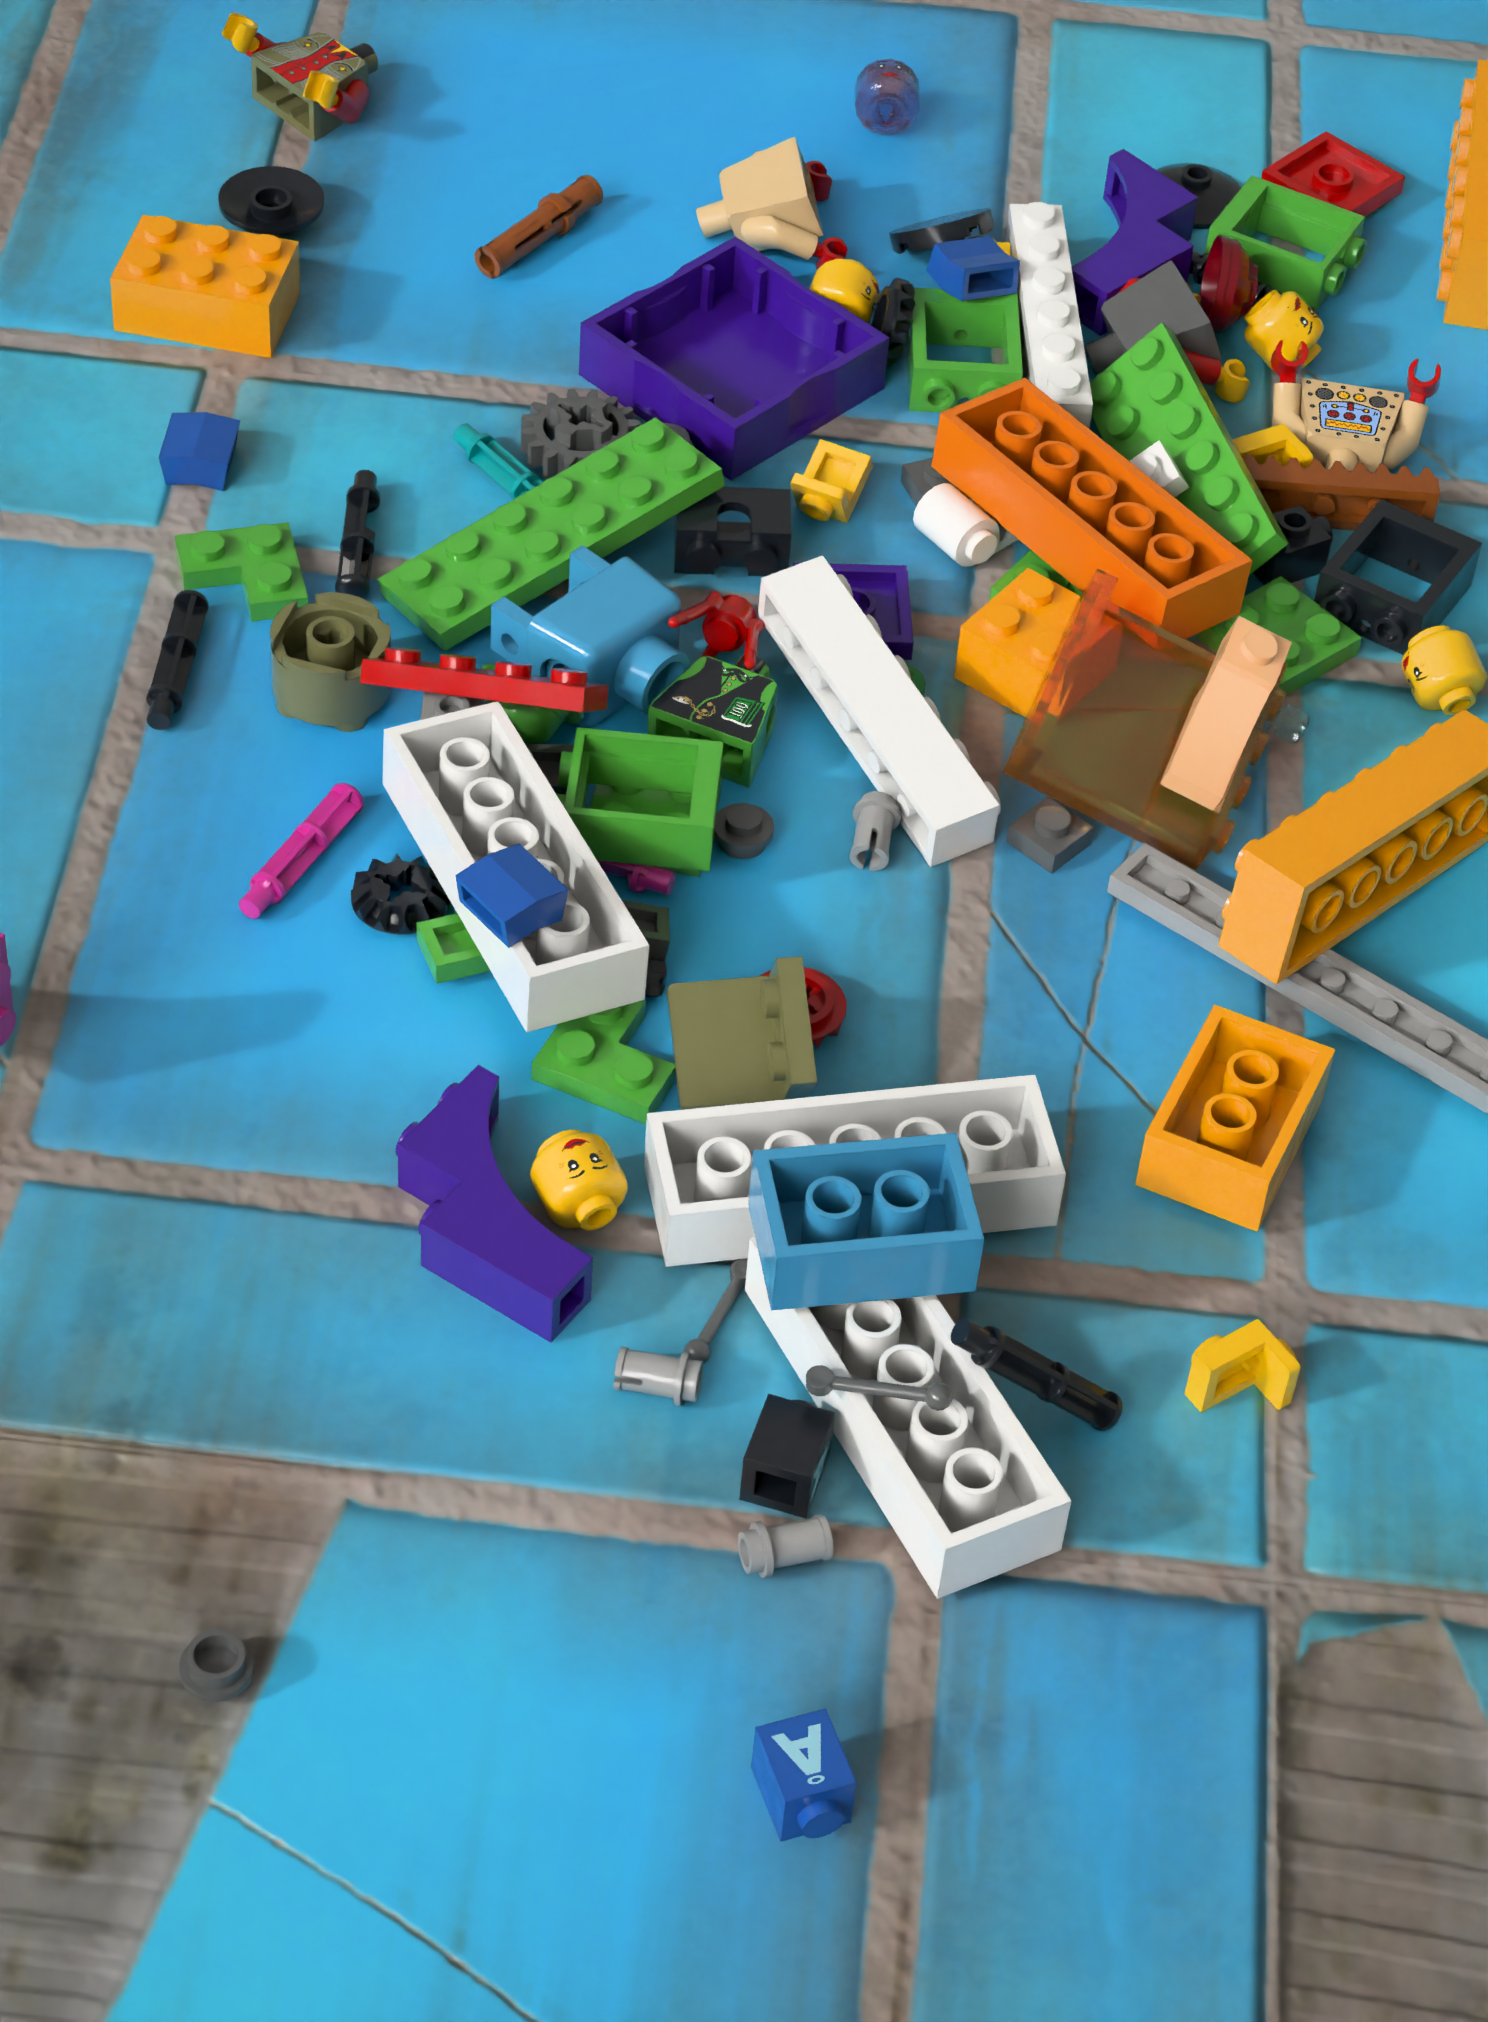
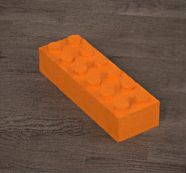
(1089, 509)

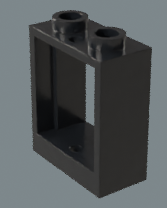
(1411, 546)

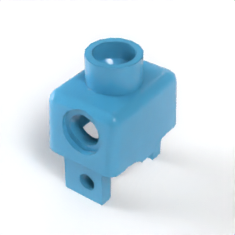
(605, 625)

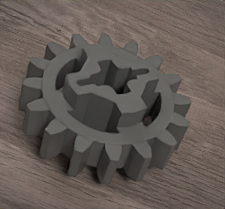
(572, 429)

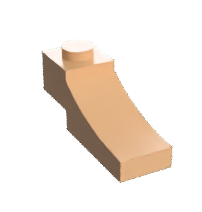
(1225, 712)

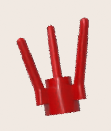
(726, 626)

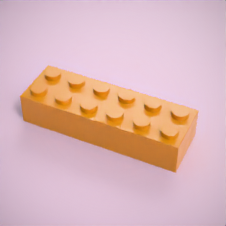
(1465, 226)
(1359, 849)

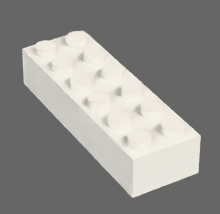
(475, 790)
(703, 1156)
(951, 1481)

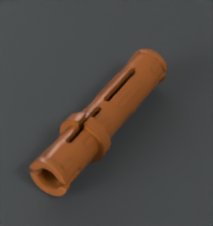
(553, 216)

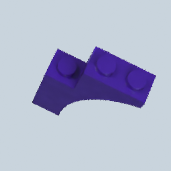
(1153, 229)
(475, 1224)

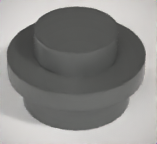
(743, 830)
(216, 1666)

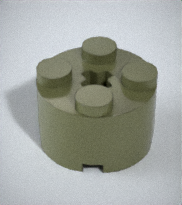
(320, 658)

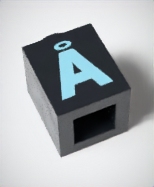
(787, 1455)

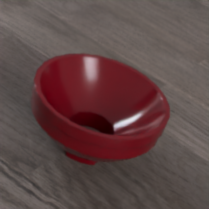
(1227, 283)

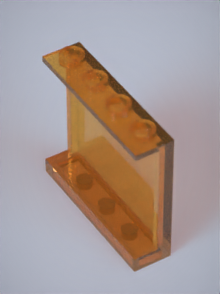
(1112, 722)

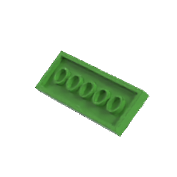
(1157, 397)
(529, 541)

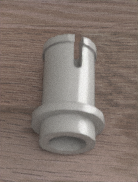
(875, 819)
(659, 1375)
(784, 1544)

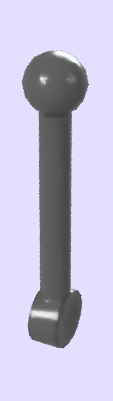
(700, 1347)
(821, 1382)

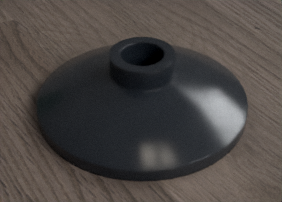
(1209, 184)
(271, 200)

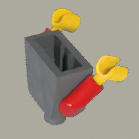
(1166, 299)

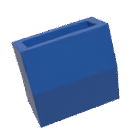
(973, 268)
(198, 449)
(512, 894)

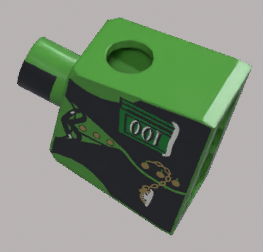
(722, 705)

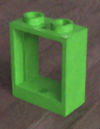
(1299, 221)
(952, 322)
(651, 764)

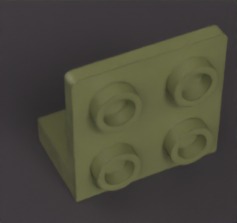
(743, 1038)

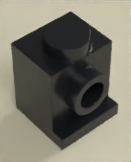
(1307, 547)

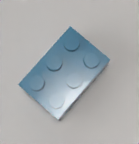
(864, 1221)

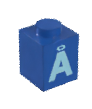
(803, 1775)

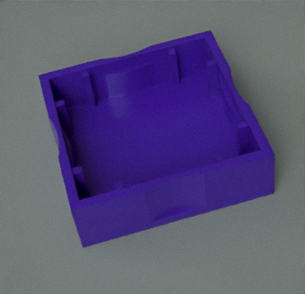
(734, 356)

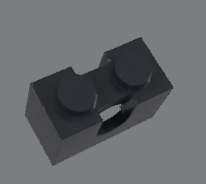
(760, 546)

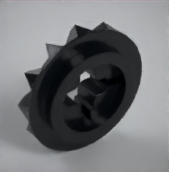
(894, 315)
(372, 895)

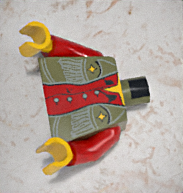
(307, 80)

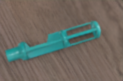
(495, 461)

